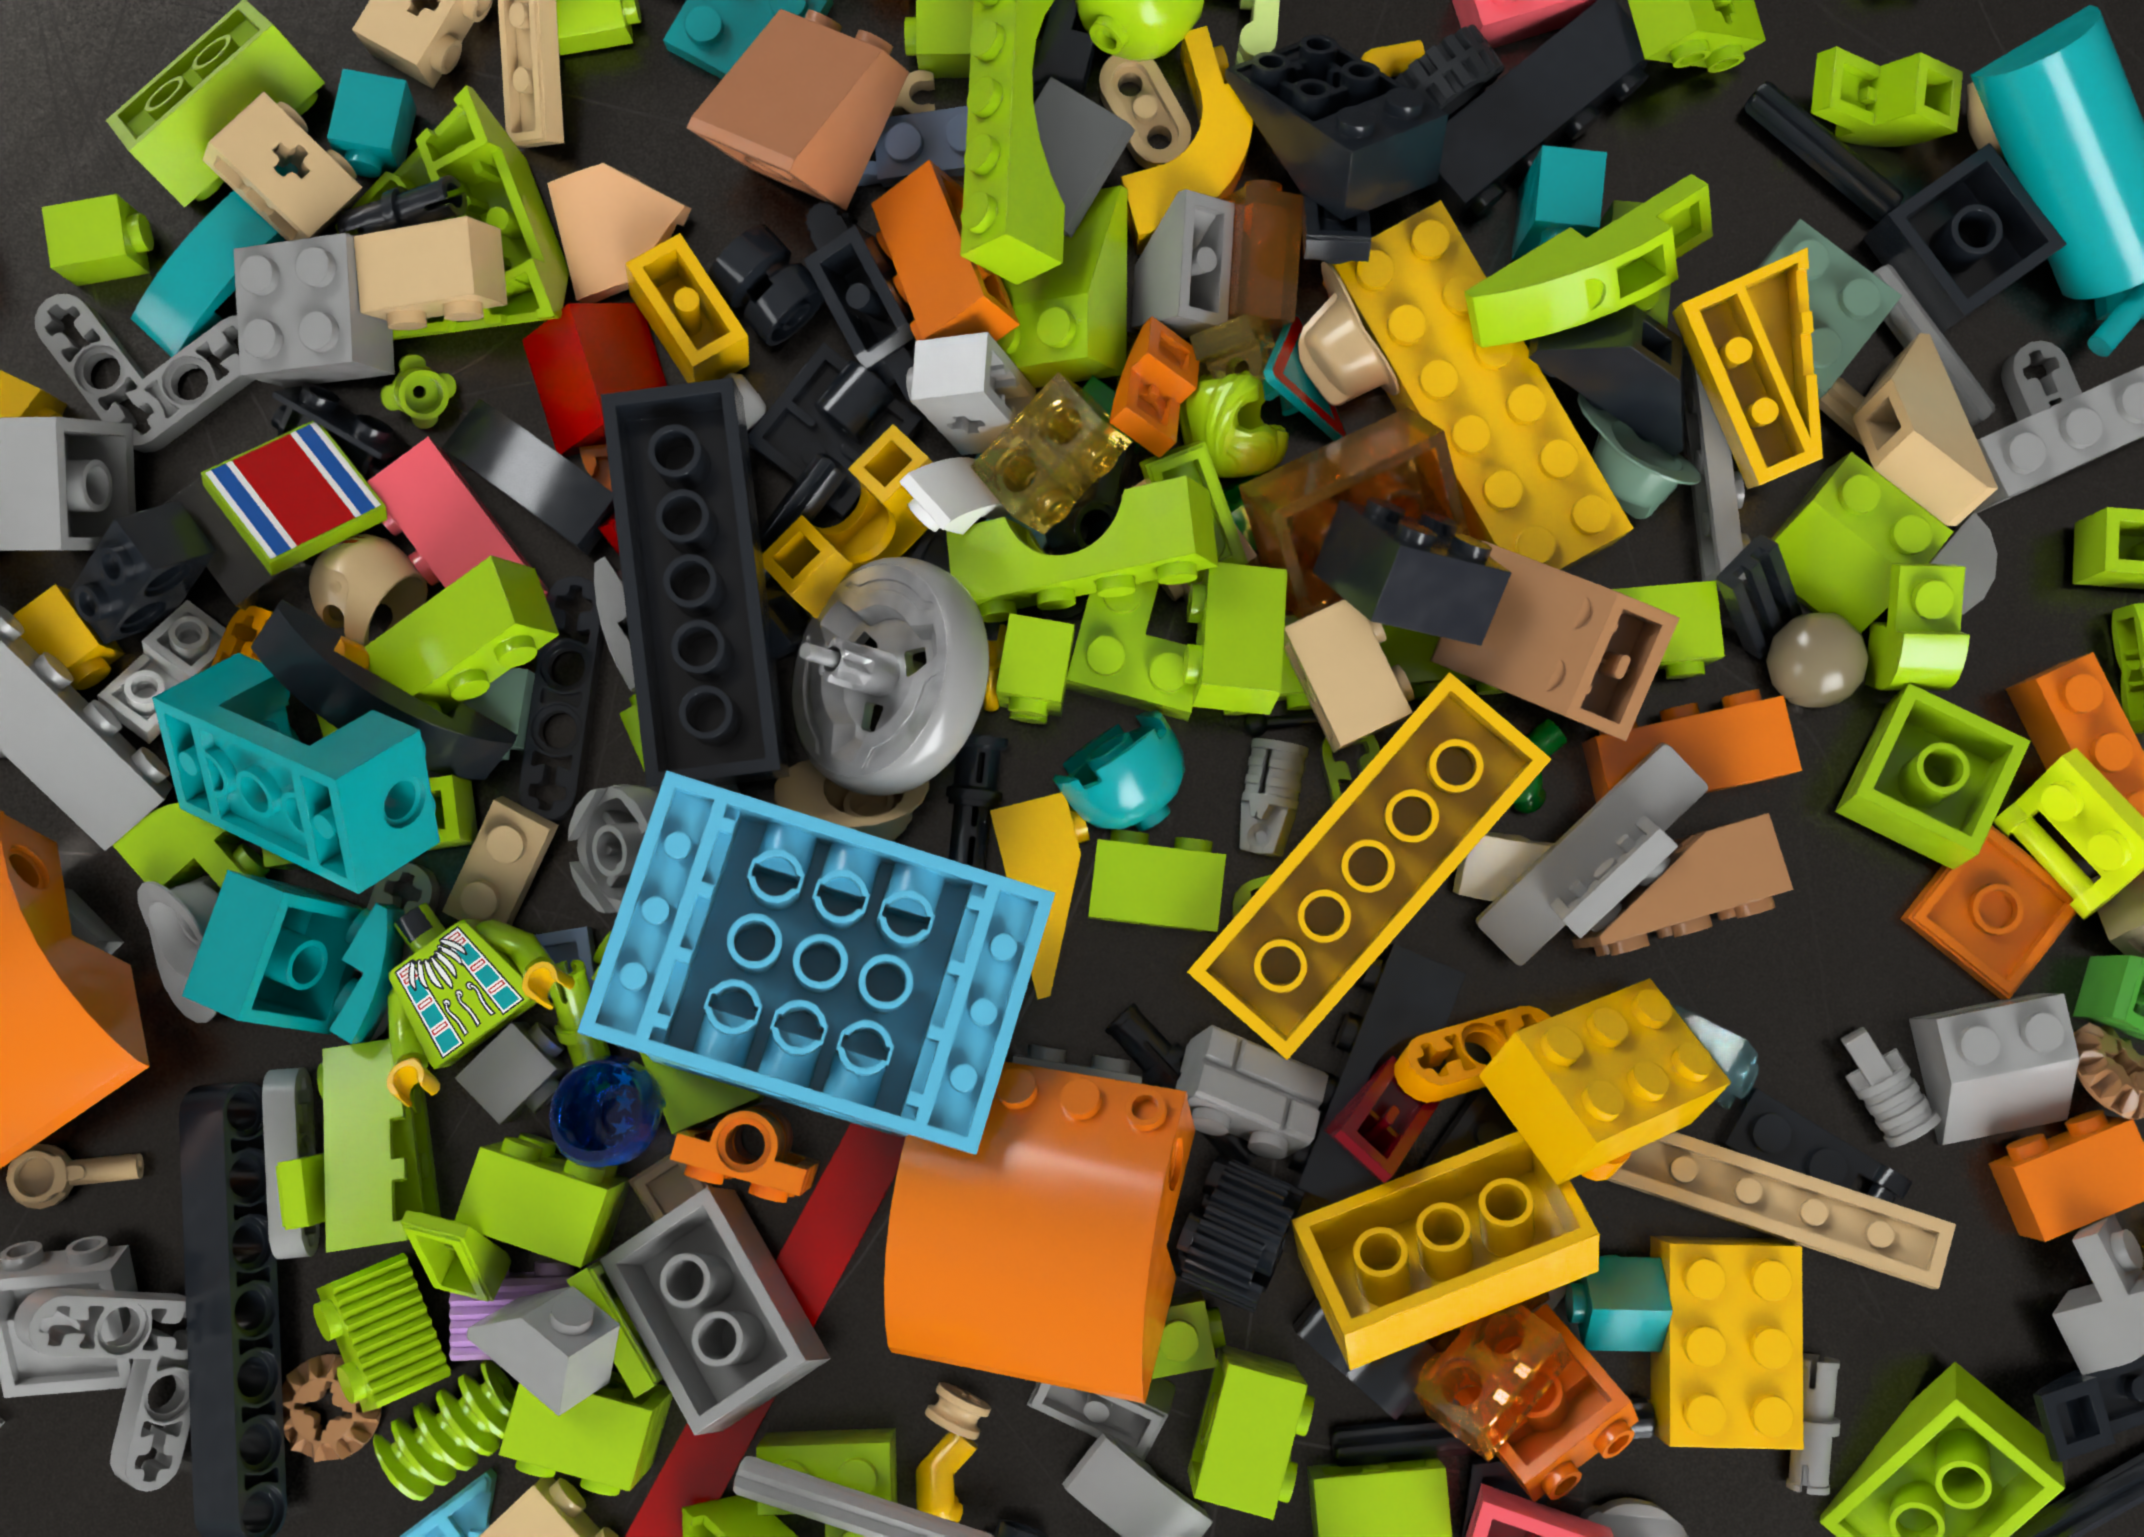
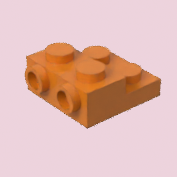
(1569, 1423)

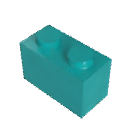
(1559, 193)

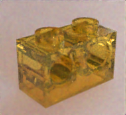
(1044, 448)

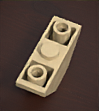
(1922, 435)

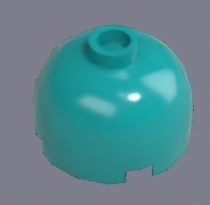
(1125, 775)

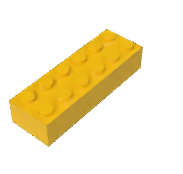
(1509, 440)
(1369, 865)

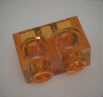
(1507, 1382)

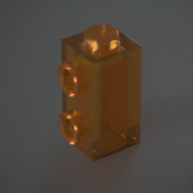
(1265, 252)

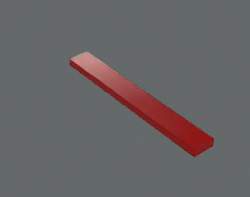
(812, 1266)

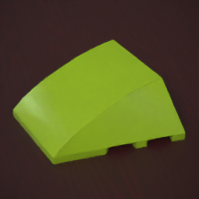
(497, 192)

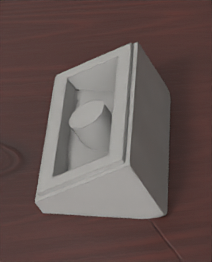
(1125, 1421)

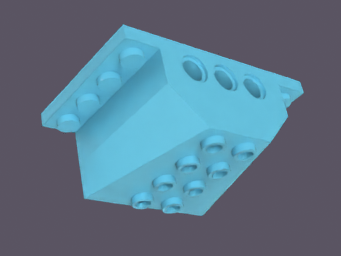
(817, 964)

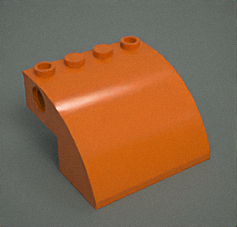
(64, 1005)
(1046, 1241)

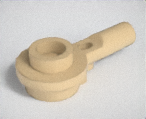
(47, 1174)

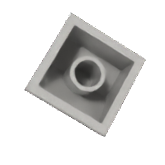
(1997, 1065)

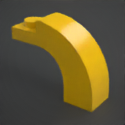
(1215, 155)

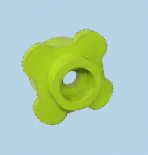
(423, 409)

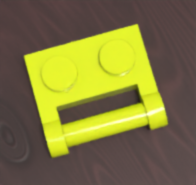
(2091, 818)

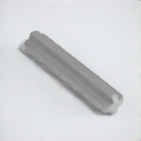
(1910, 319)

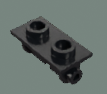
(360, 437)

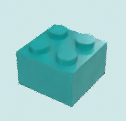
(273, 954)

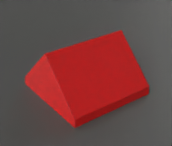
(587, 355)

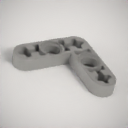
(152, 393)
(153, 1357)

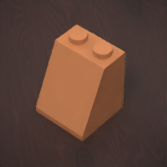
(804, 105)

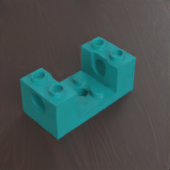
(336, 807)

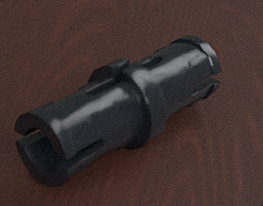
(406, 208)

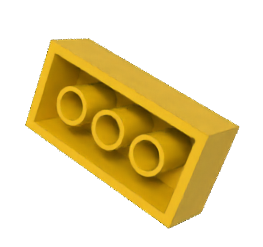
(1443, 1248)

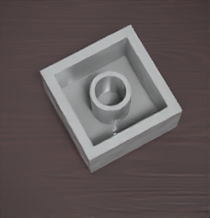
(304, 315)
(63, 481)

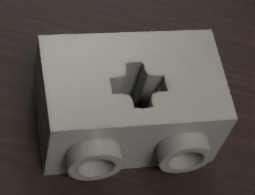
(967, 388)

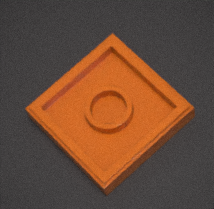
(1993, 914)

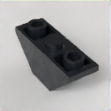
(1623, 367)

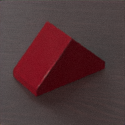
(1380, 1123)

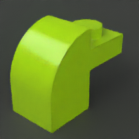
(1886, 103)
(1922, 630)
(180, 847)

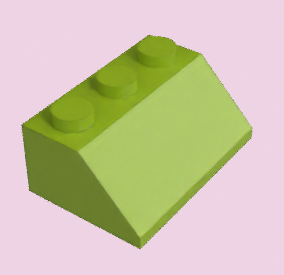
(204, 91)

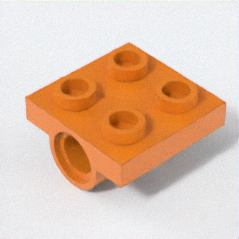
(721, 1156)

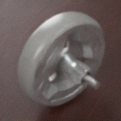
(926, 707)

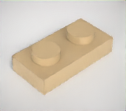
(501, 863)

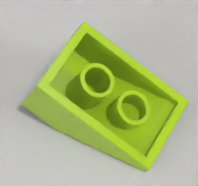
(1077, 311)
(1949, 1469)

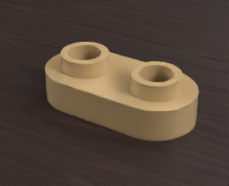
(1148, 112)

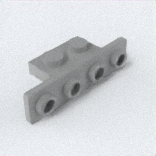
(1597, 859)

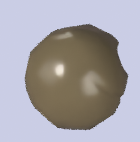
(1817, 660)

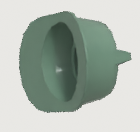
(1635, 470)

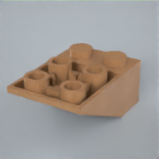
(1566, 646)
(1713, 871)

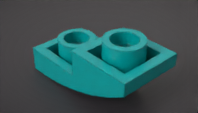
(374, 951)

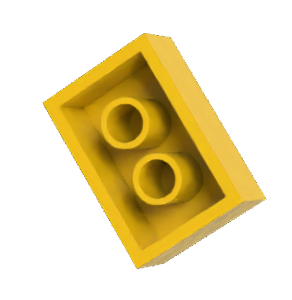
(1603, 1079)
(1731, 1344)

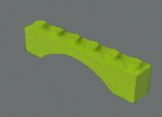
(1009, 197)

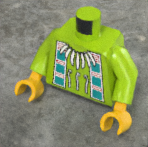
(459, 992)

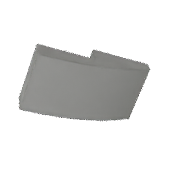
(613, 616)
(1131, 1496)

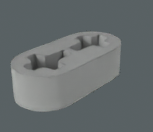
(2036, 395)

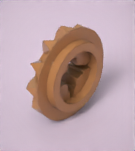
(2111, 1070)
(302, 1425)

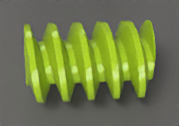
(451, 1437)

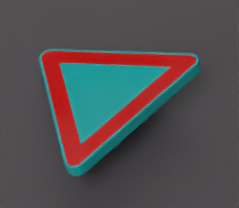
(1297, 393)

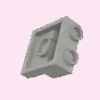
(83, 1265)

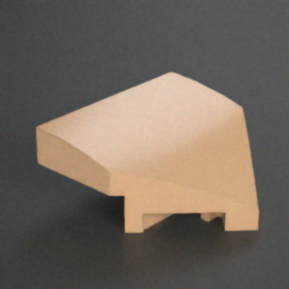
(607, 222)

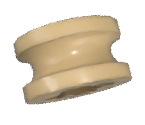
(957, 1410)

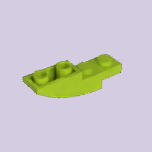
(1590, 277)

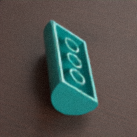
(2075, 149)

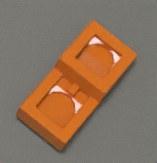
(1153, 385)

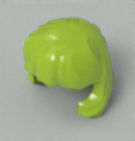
(1228, 419)

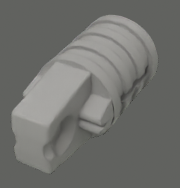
(1271, 795)
(1888, 1090)

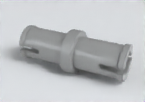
(1812, 1465)

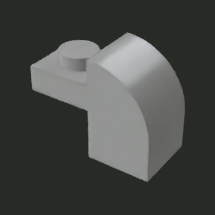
(2105, 1318)

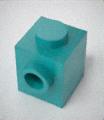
(372, 122)
(1621, 1305)

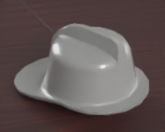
(176, 928)

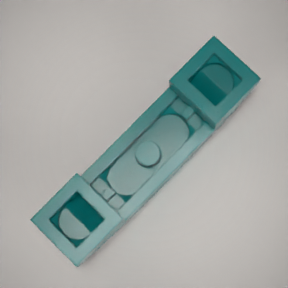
(201, 273)

